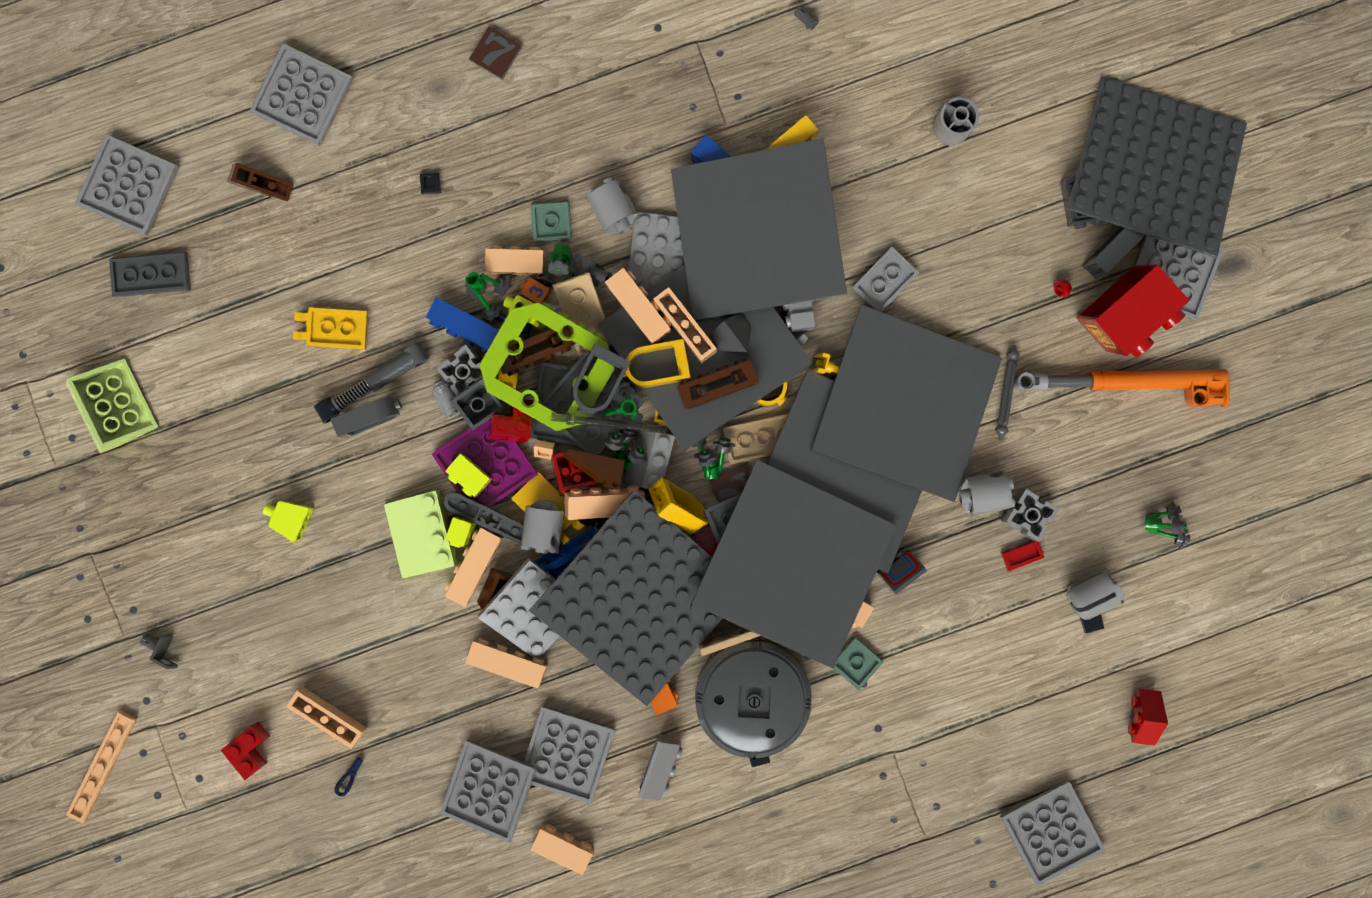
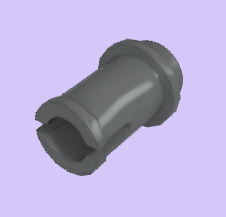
(806, 17)

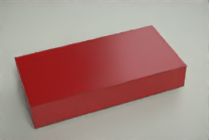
(1022, 555)

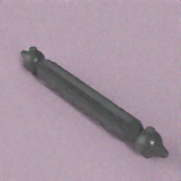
(1007, 392)

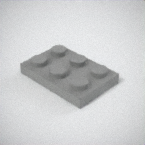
(885, 280)

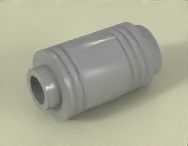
(443, 394)

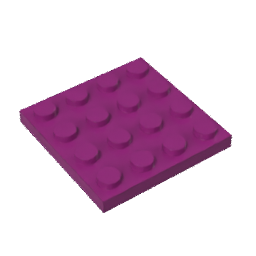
(498, 458)

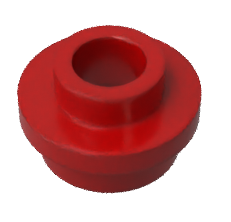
(1062, 288)

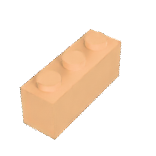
(515, 261)
(562, 849)

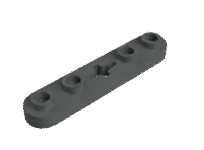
(471, 510)

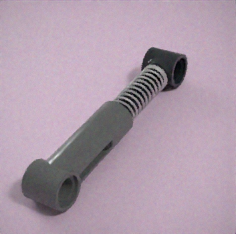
(410, 358)

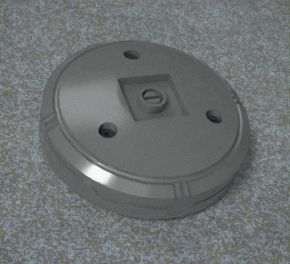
(753, 699)

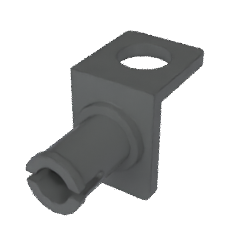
(596, 271)
(159, 649)

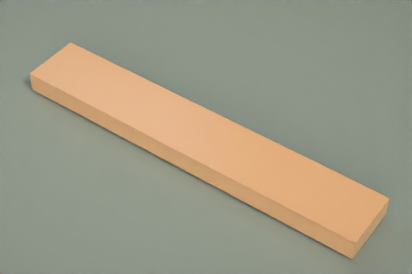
(101, 766)

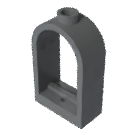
(1112, 252)
(610, 358)
(366, 417)

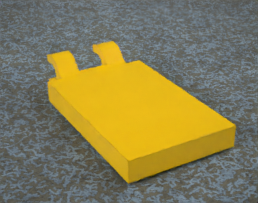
(333, 328)
(541, 489)

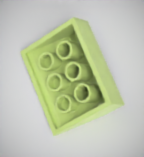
(111, 405)
(419, 534)

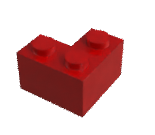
(513, 427)
(568, 477)
(1149, 717)
(243, 753)

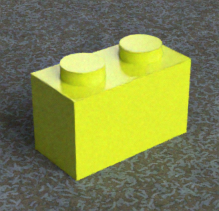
(468, 475)
(460, 531)

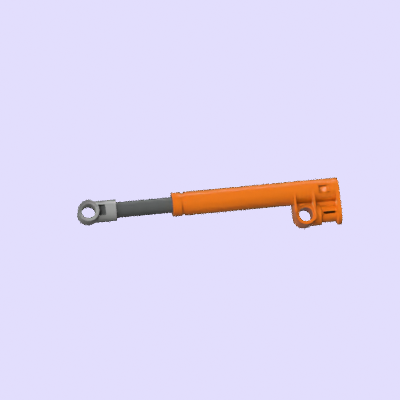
(1204, 382)

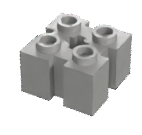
(799, 317)
(455, 369)
(1041, 513)

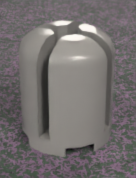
(1094, 595)

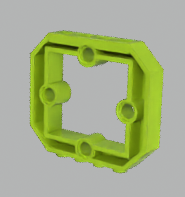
(511, 331)

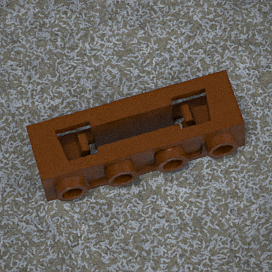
(546, 354)
(722, 373)

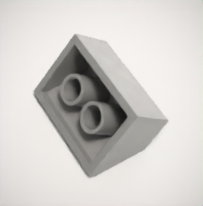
(658, 452)
(660, 768)

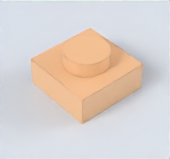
(543, 449)

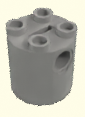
(955, 121)
(612, 206)
(986, 493)
(542, 527)

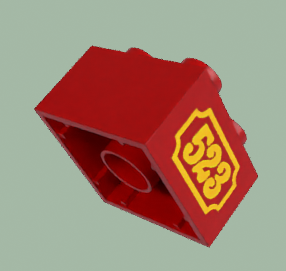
(1134, 310)

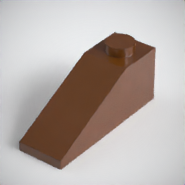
(259, 182)
(600, 468)

